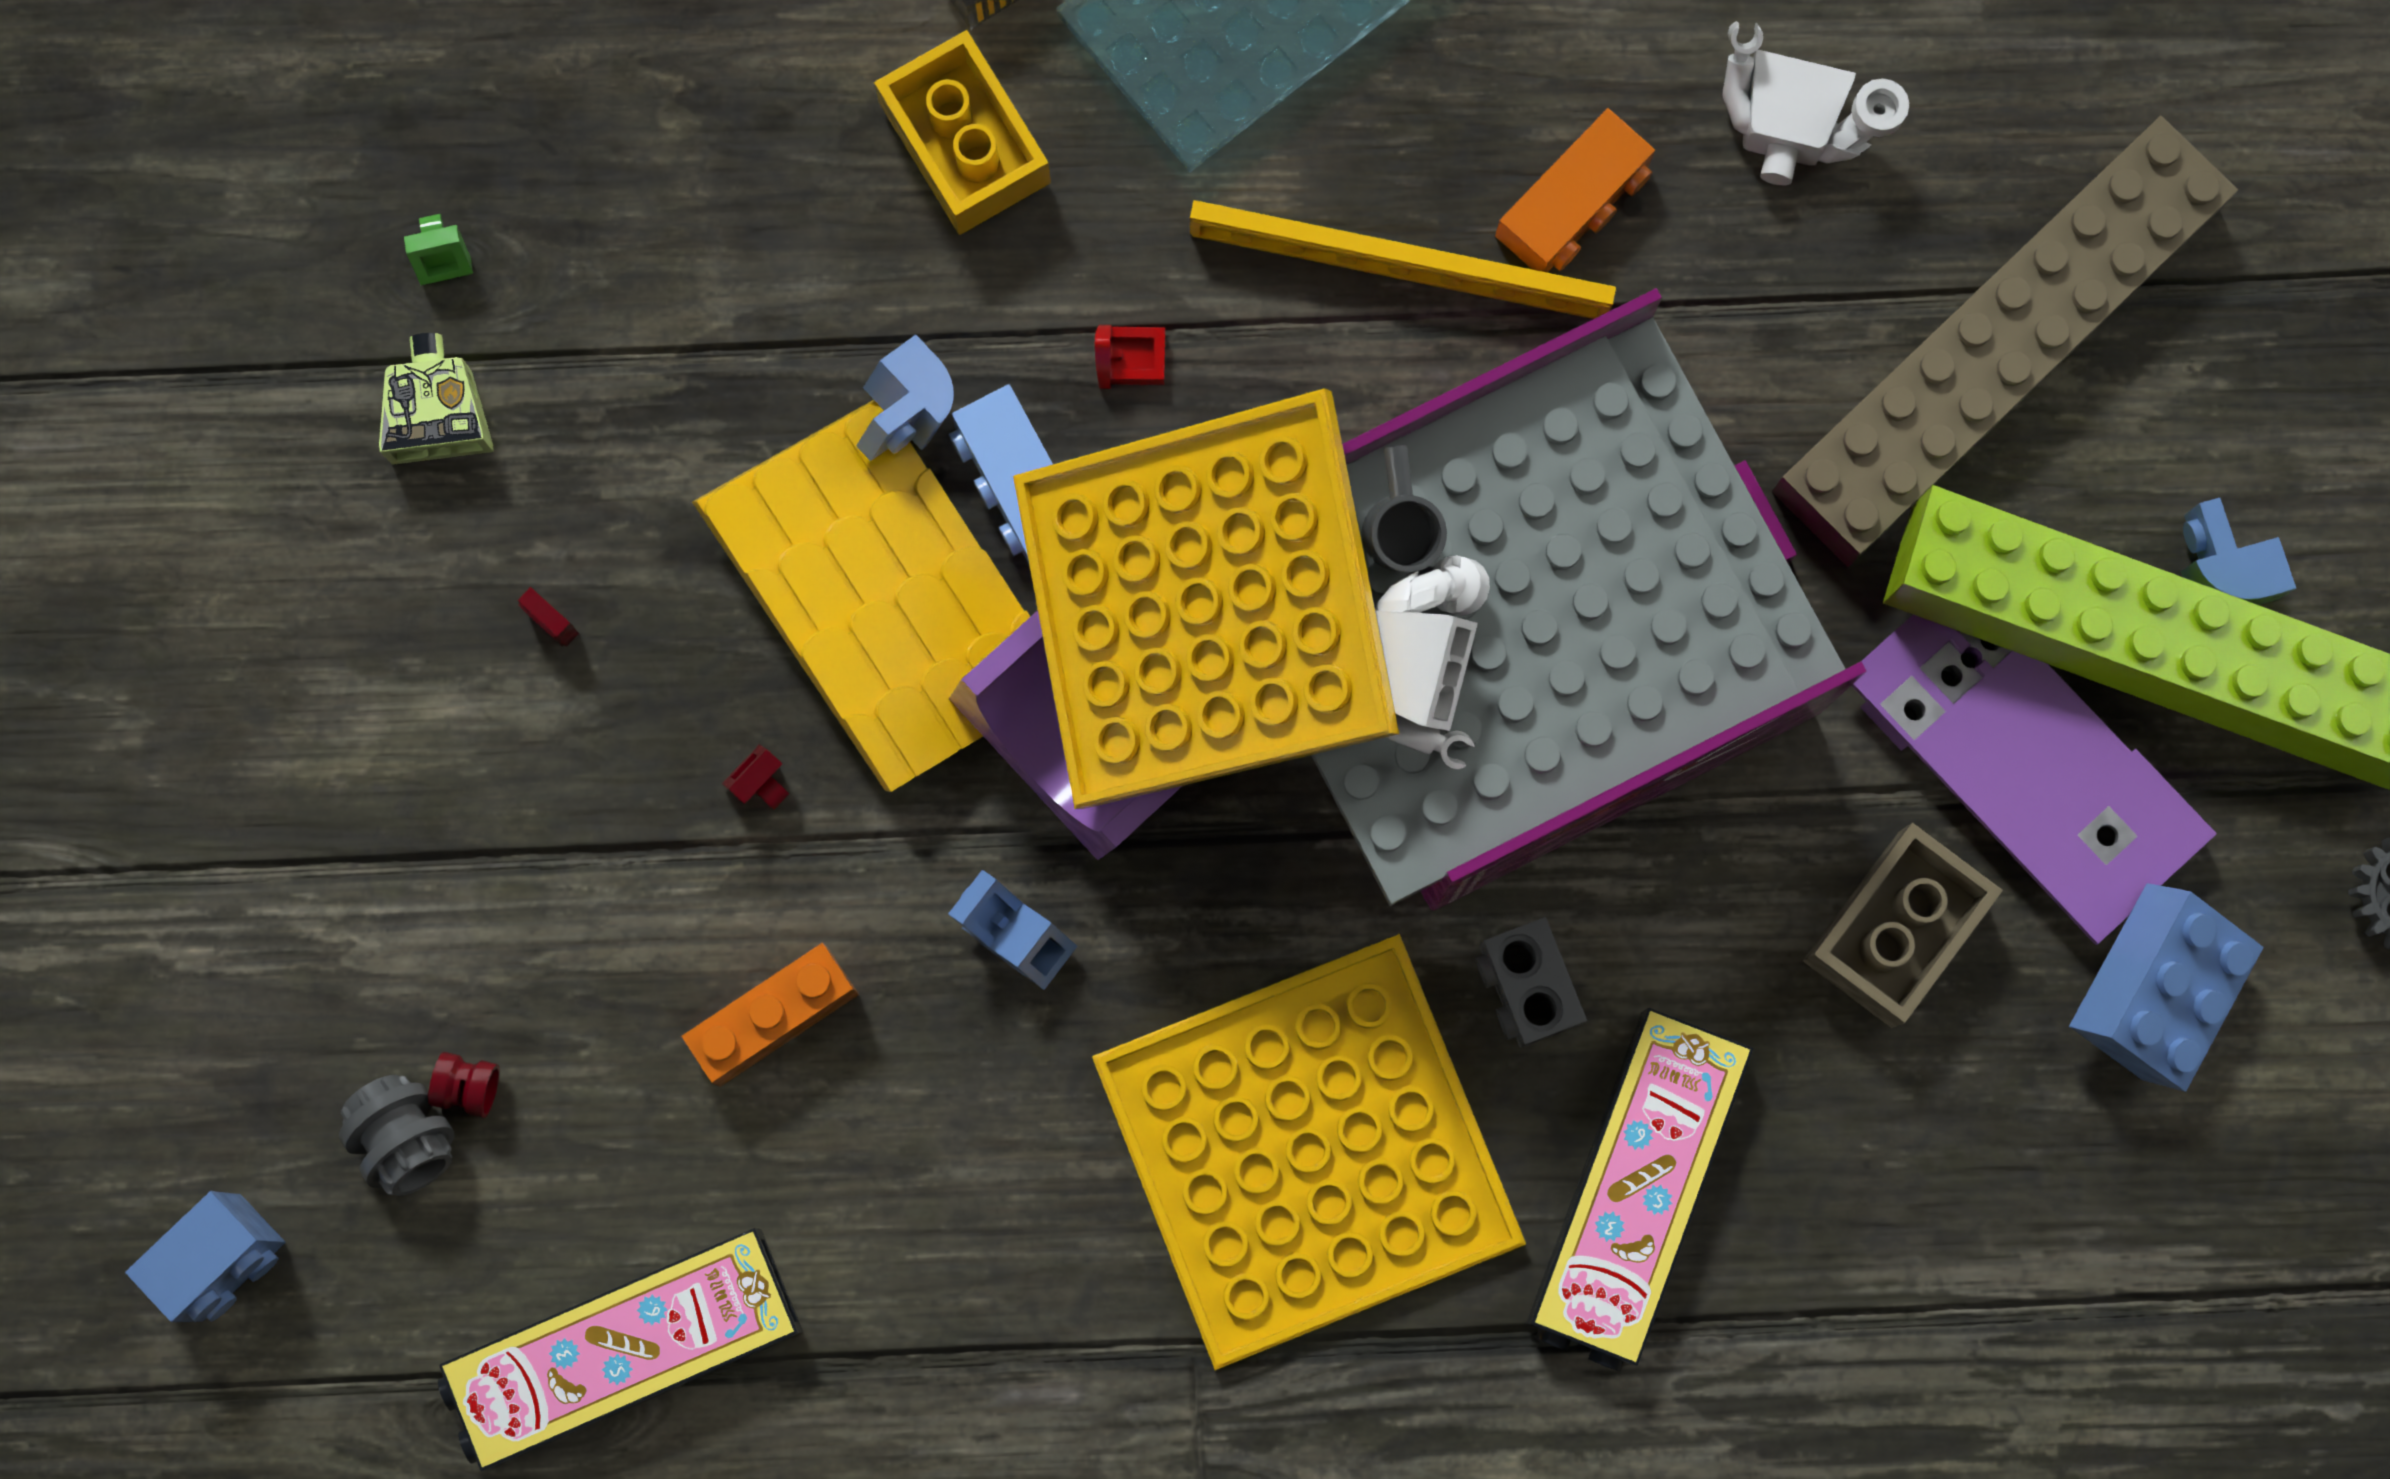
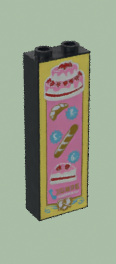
(1638, 1189)
(618, 1350)

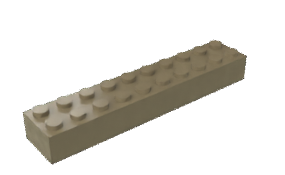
(2004, 341)

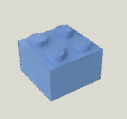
(207, 1258)

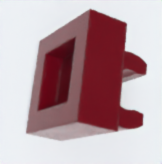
(755, 777)

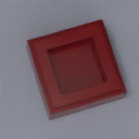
(547, 617)

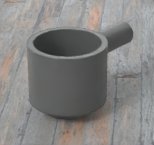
(1403, 529)

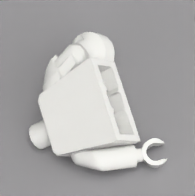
(1793, 106)
(1430, 651)

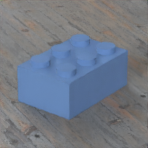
(2166, 986)

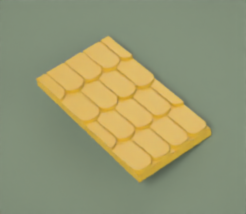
(868, 588)

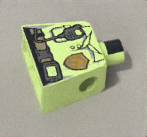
(431, 407)

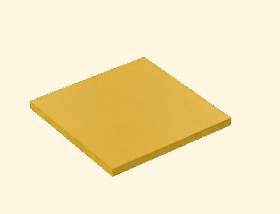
(1205, 601)
(1308, 1151)

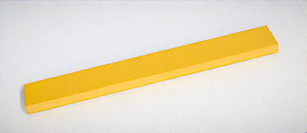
(1400, 260)

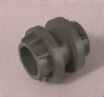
(392, 1127)

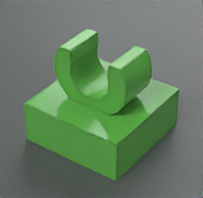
(437, 251)

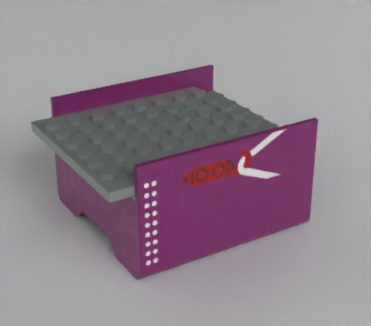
(1626, 618)

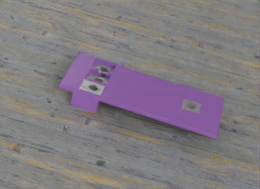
(2033, 769)

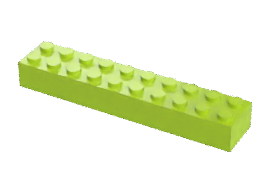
(2145, 632)

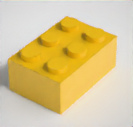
(963, 132)

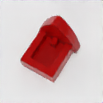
(1129, 355)

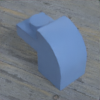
(914, 395)
(2250, 573)
(1012, 930)

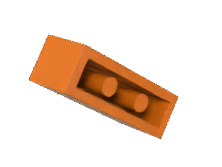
(1576, 194)
(770, 1015)

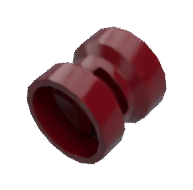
(463, 1084)

